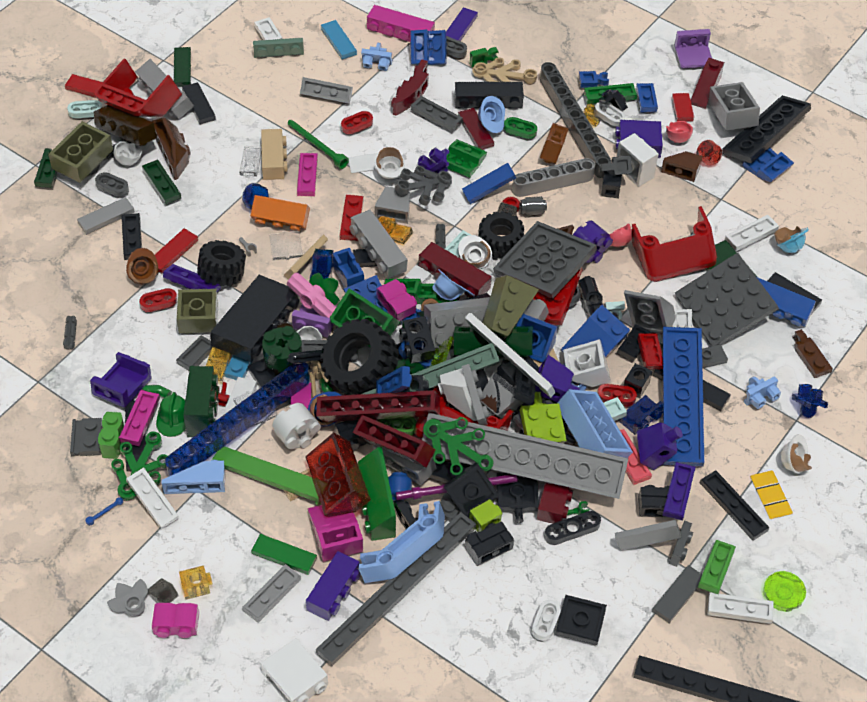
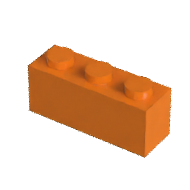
(280, 212)

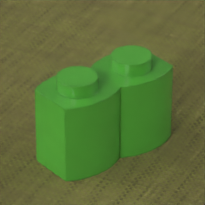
(109, 435)

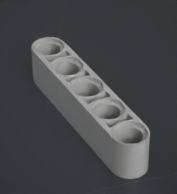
(553, 177)

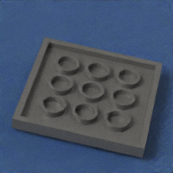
(545, 258)
(726, 300)

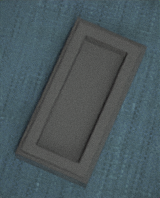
(195, 353)

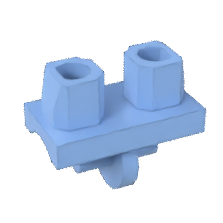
(377, 55)
(759, 389)

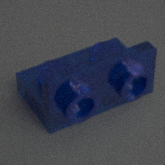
(642, 414)

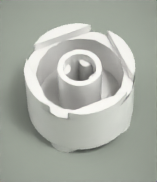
(296, 426)

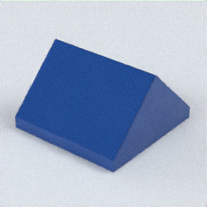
(543, 336)

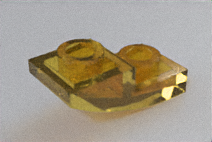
(397, 232)
(219, 360)

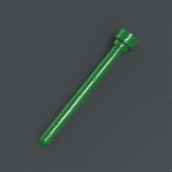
(339, 160)

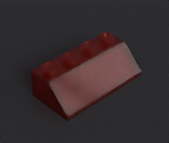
(337, 477)

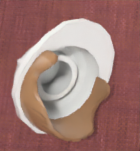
(389, 163)
(475, 251)
(795, 455)

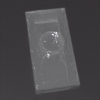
(250, 161)

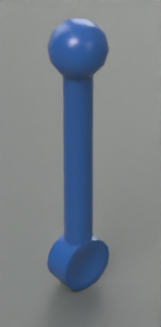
(90, 520)

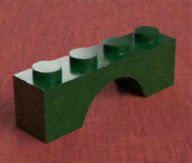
(519, 340)

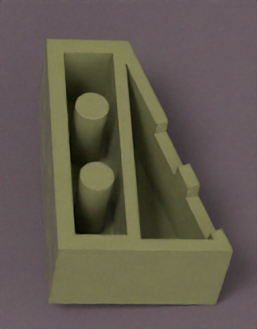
(507, 304)

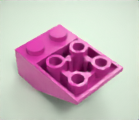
(336, 533)

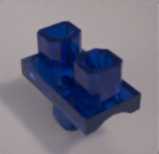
(809, 399)

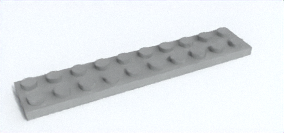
(540, 458)

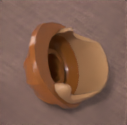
(142, 266)

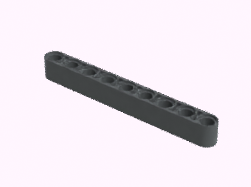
(573, 116)

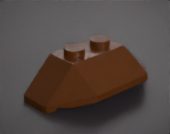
(172, 146)

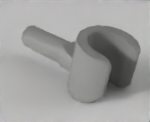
(250, 246)

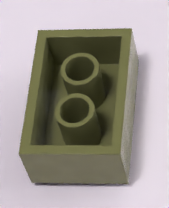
(80, 152)

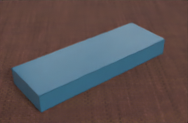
(338, 39)

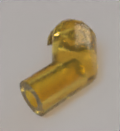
(589, 113)

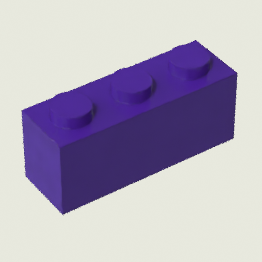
(333, 586)

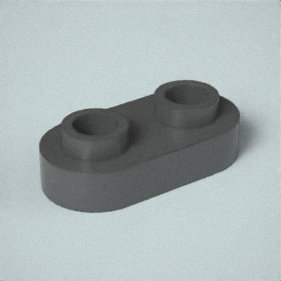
(455, 48)
(112, 184)

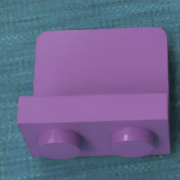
(692, 47)
(310, 317)

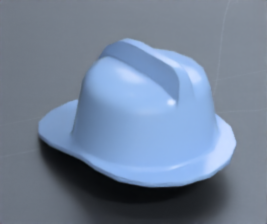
(492, 114)
(448, 289)

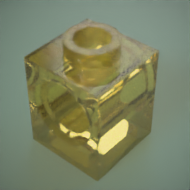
(193, 590)

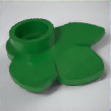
(328, 285)

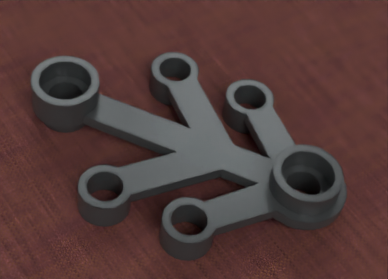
(442, 179)

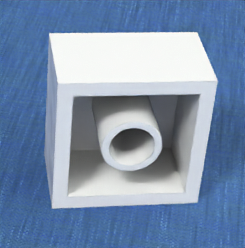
(642, 159)

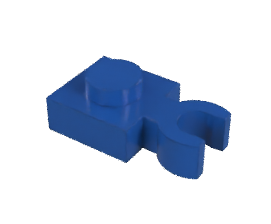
(591, 79)

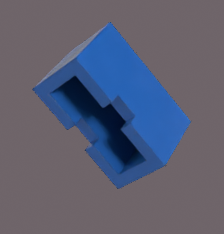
(347, 268)

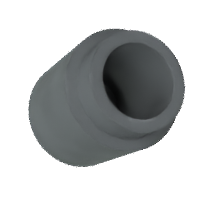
(533, 205)

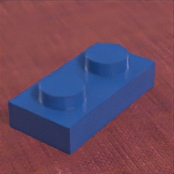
(646, 97)

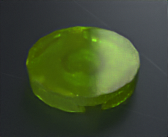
(785, 590)

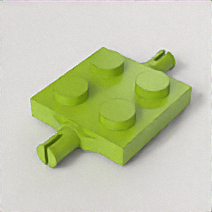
(543, 420)

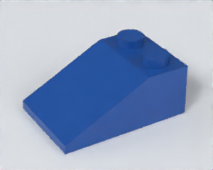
(601, 326)

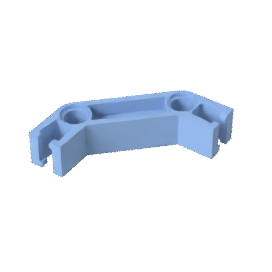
(405, 548)

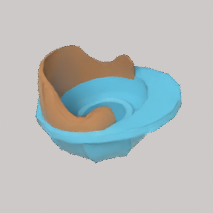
(790, 240)

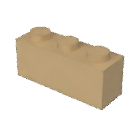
(273, 154)

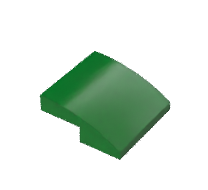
(464, 158)

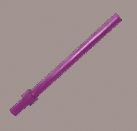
(417, 492)

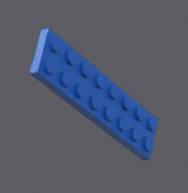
(684, 392)

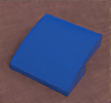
(428, 46)
(769, 165)

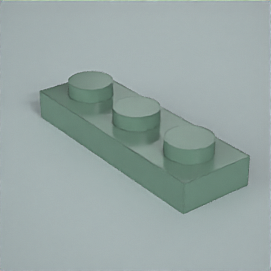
(278, 47)

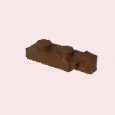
(811, 355)

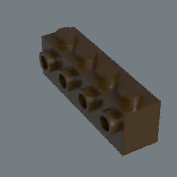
(125, 125)

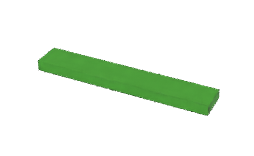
(268, 473)

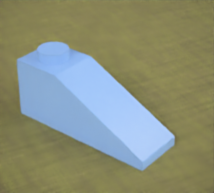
(200, 478)

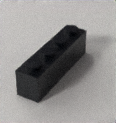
(473, 93)

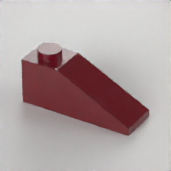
(709, 77)

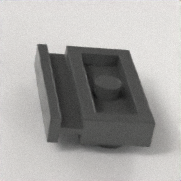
(85, 437)

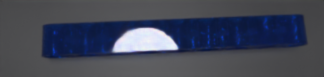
(244, 411)

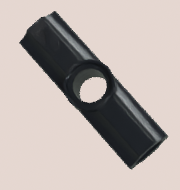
(590, 294)

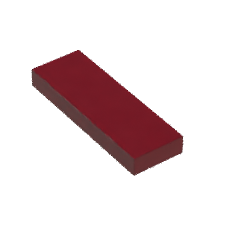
(475, 129)

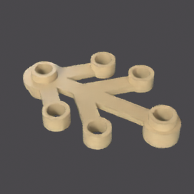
(503, 72)

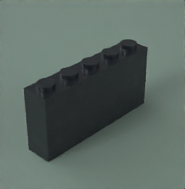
(255, 312)

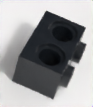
(421, 339)

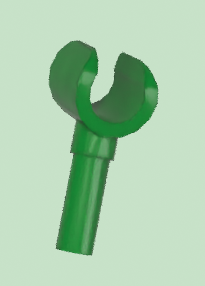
(583, 504)

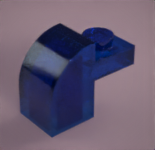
(322, 263)

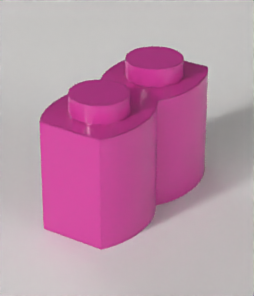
(396, 299)
(175, 619)

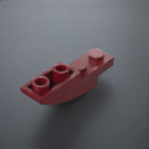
(411, 89)

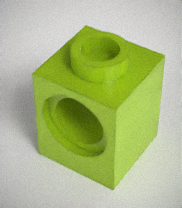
(485, 514)

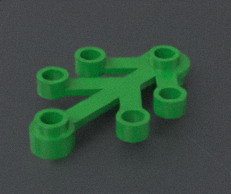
(455, 443)
(136, 466)

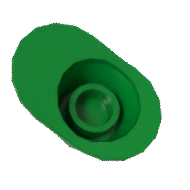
(171, 416)

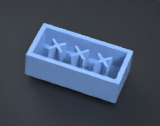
(592, 423)

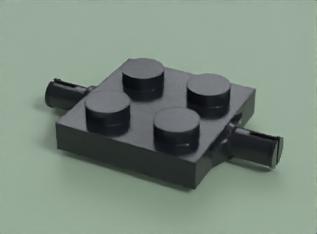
(518, 496)

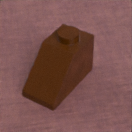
(682, 165)

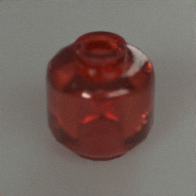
(710, 151)

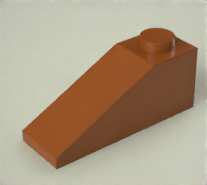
(554, 143)

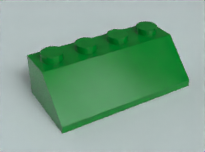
(380, 509)

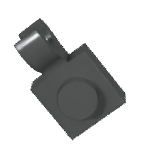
(619, 165)

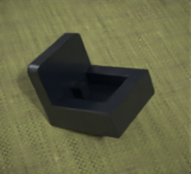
(615, 98)

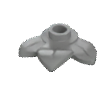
(127, 597)

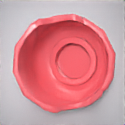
(679, 131)
(622, 236)

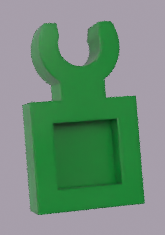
(482, 55)

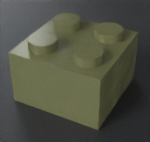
(197, 310)

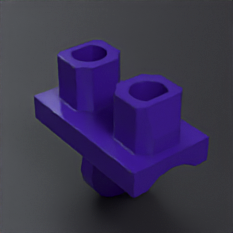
(436, 162)

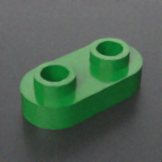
(520, 127)

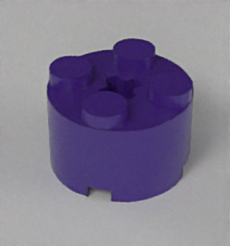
(595, 234)

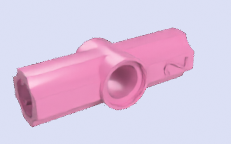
(311, 295)

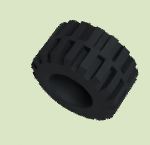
(501, 224)
(221, 263)

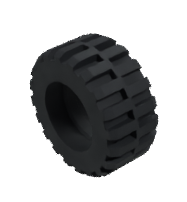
(345, 343)

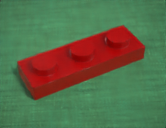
(352, 207)

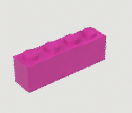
(396, 23)

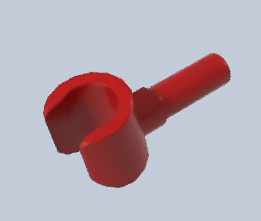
(223, 397)

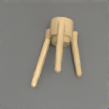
(316, 373)

